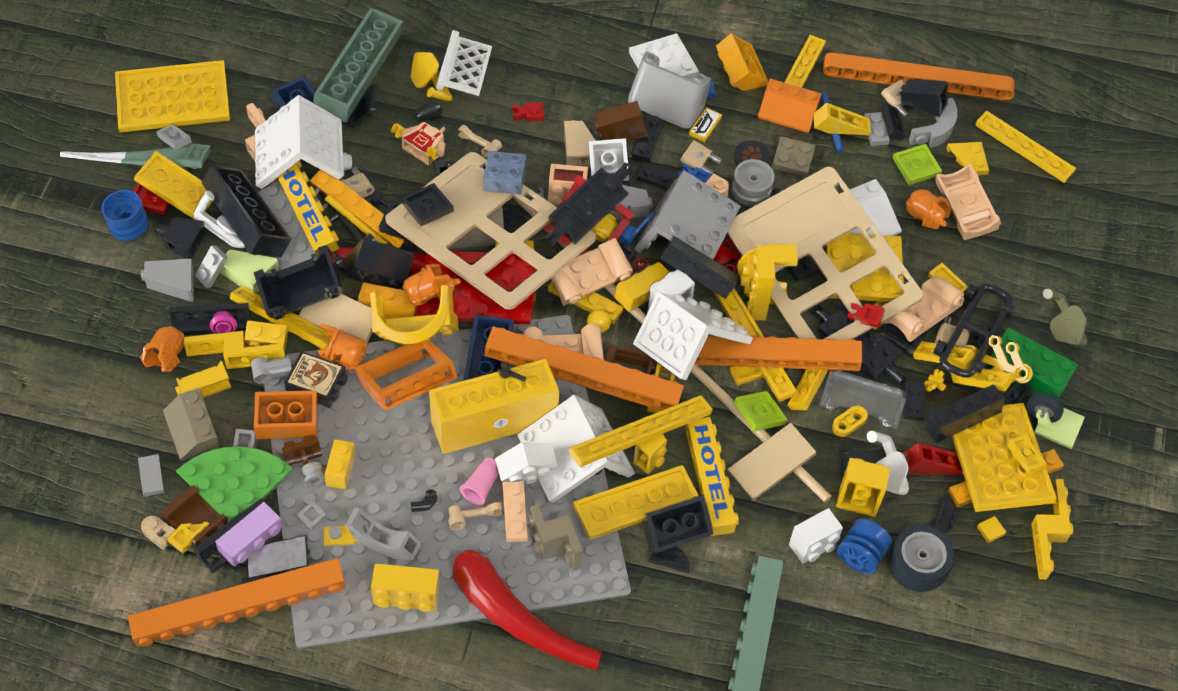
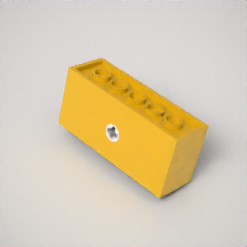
(491, 406)

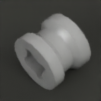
(313, 474)

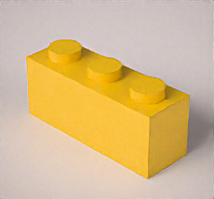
(636, 289)

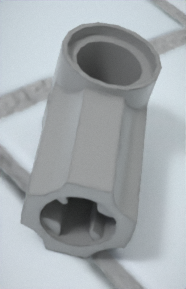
(266, 369)

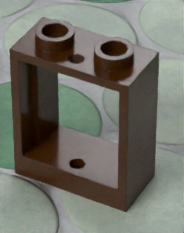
(631, 356)

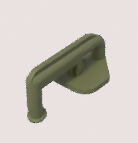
(1069, 324)

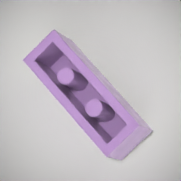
(249, 534)

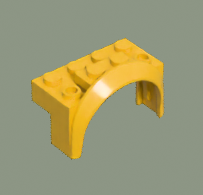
(759, 282)
(418, 328)

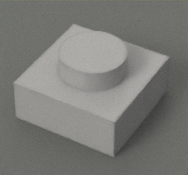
(312, 515)

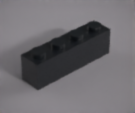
(699, 267)
(965, 413)

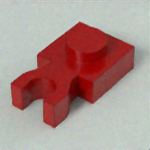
(531, 112)
(869, 315)

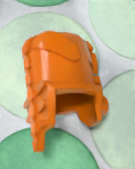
(928, 208)
(427, 284)
(169, 343)
(343, 348)

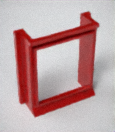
(620, 209)

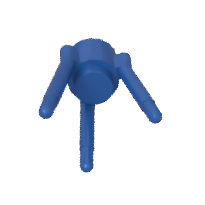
(630, 232)

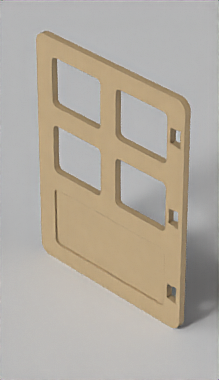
(472, 205)
(811, 217)

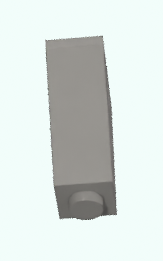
(638, 200)
(170, 277)

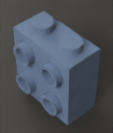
(505, 172)

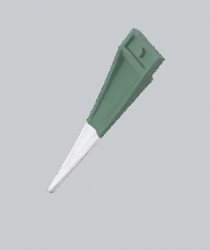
(190, 156)

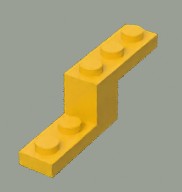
(233, 348)
(963, 359)
(1051, 529)

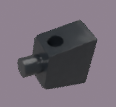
(182, 236)

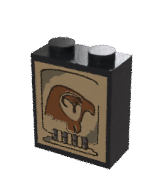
(317, 374)

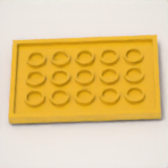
(171, 96)
(992, 470)

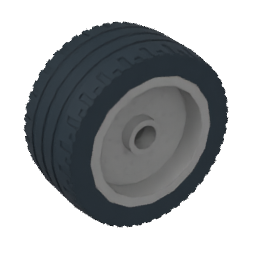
(921, 558)

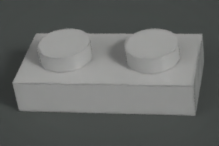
(879, 133)
(174, 137)
(211, 266)

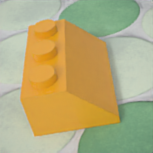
(741, 63)
(395, 301)

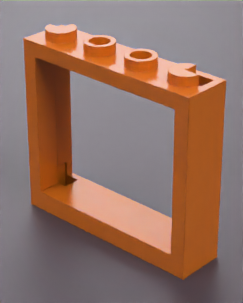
(412, 385)

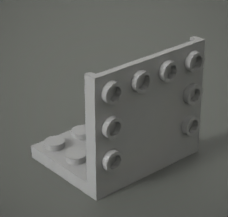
(691, 214)

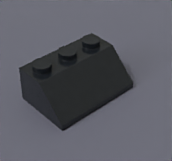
(378, 264)
(677, 524)

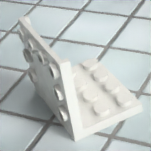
(298, 133)
(678, 329)
(568, 426)

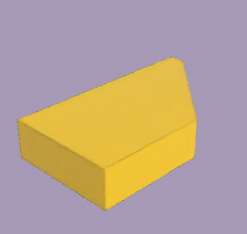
(184, 534)

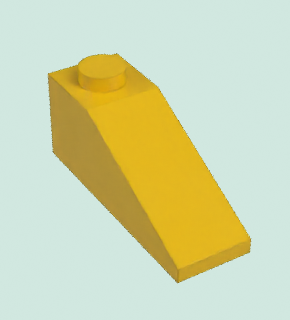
(840, 121)

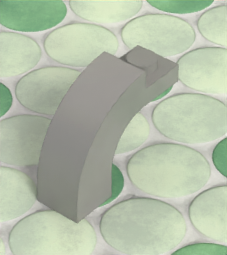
(938, 132)
(390, 543)

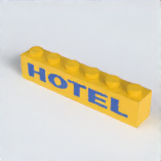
(307, 209)
(710, 475)

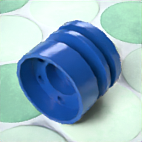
(125, 215)
(864, 546)

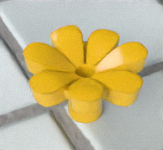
(935, 381)

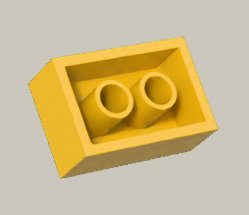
(863, 487)
(405, 587)

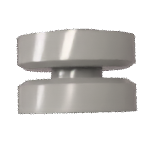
(752, 182)

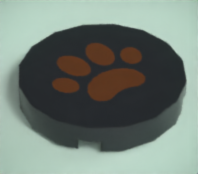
(751, 150)

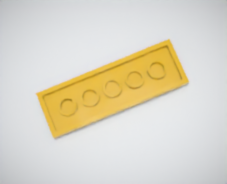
(629, 503)

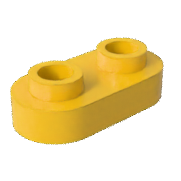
(848, 421)

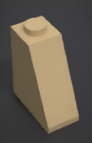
(577, 143)

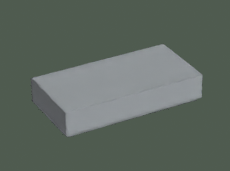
(151, 475)

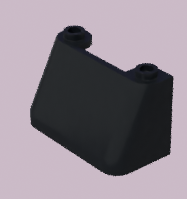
(299, 284)

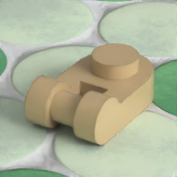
(153, 527)

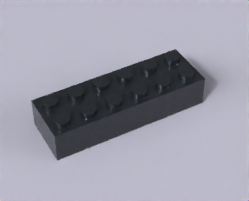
(246, 211)

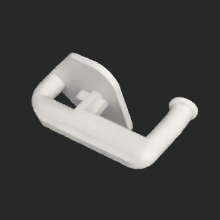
(220, 226)
(895, 461)

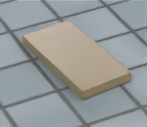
(342, 314)
(771, 461)

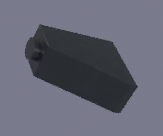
(925, 95)

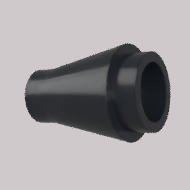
(429, 110)

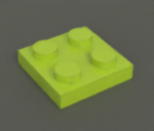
(917, 164)
(760, 411)

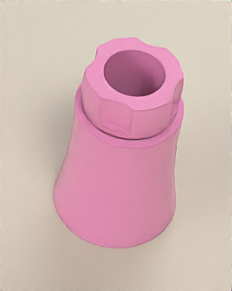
(480, 482)

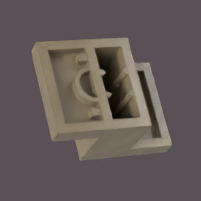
(555, 537)

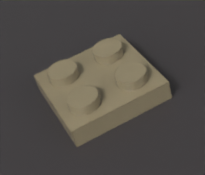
(793, 156)

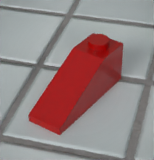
(932, 461)

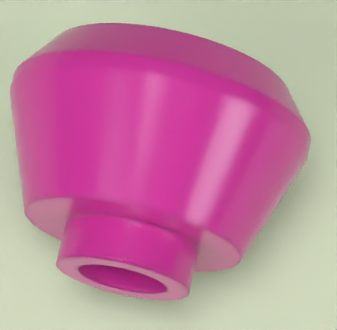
(223, 323)

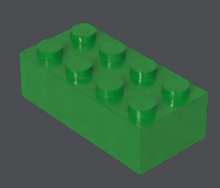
(1049, 368)

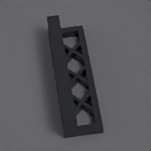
(198, 324)
(209, 547)

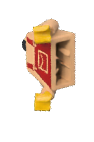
(422, 141)

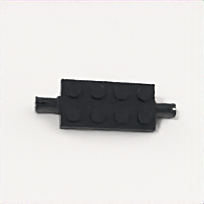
(588, 205)
(877, 351)

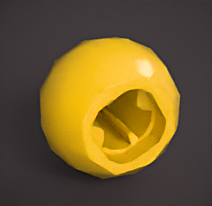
(600, 319)

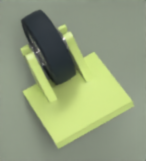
(1054, 420)

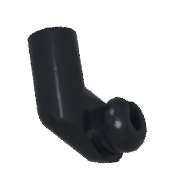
(427, 503)

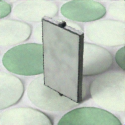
(278, 557)

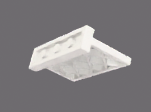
(452, 61)

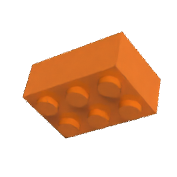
(286, 414)

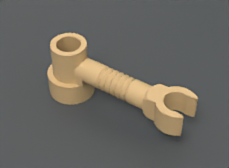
(488, 146)
(458, 516)

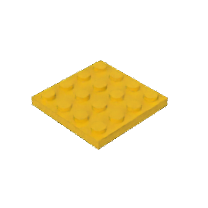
(853, 249)

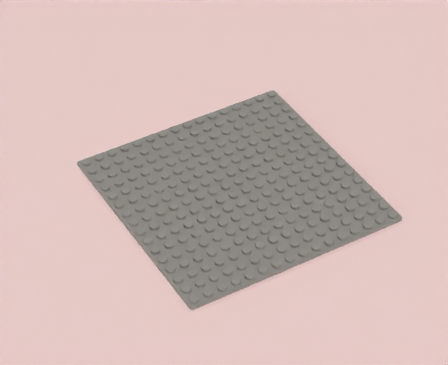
(396, 466)

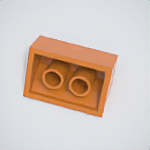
(789, 105)

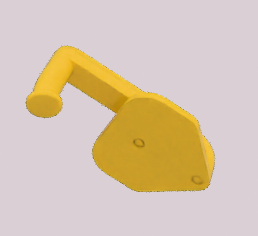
(423, 70)

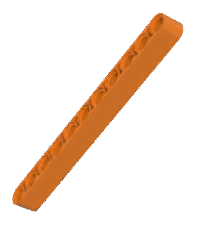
(893, 71)

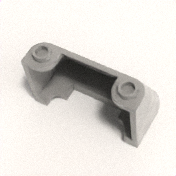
(668, 93)

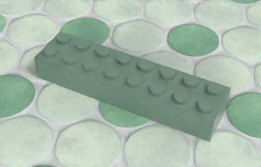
(358, 64)

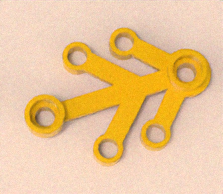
(1001, 363)

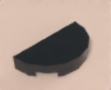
(946, 516)
(671, 558)

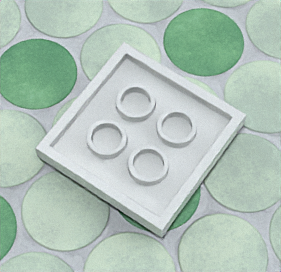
(671, 53)

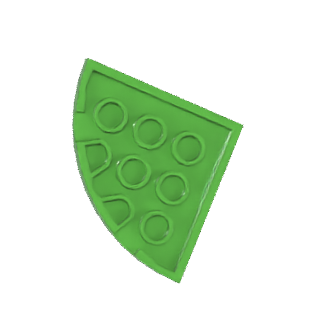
(234, 477)

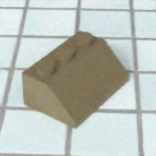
(190, 425)

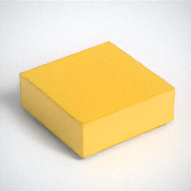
(991, 529)

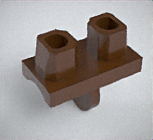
(301, 451)

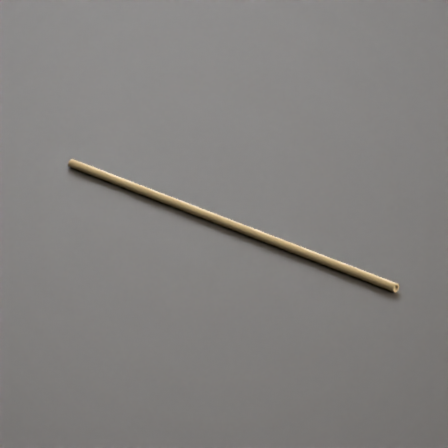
(713, 387)

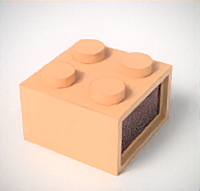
(562, 179)

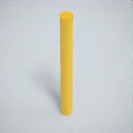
(352, 218)

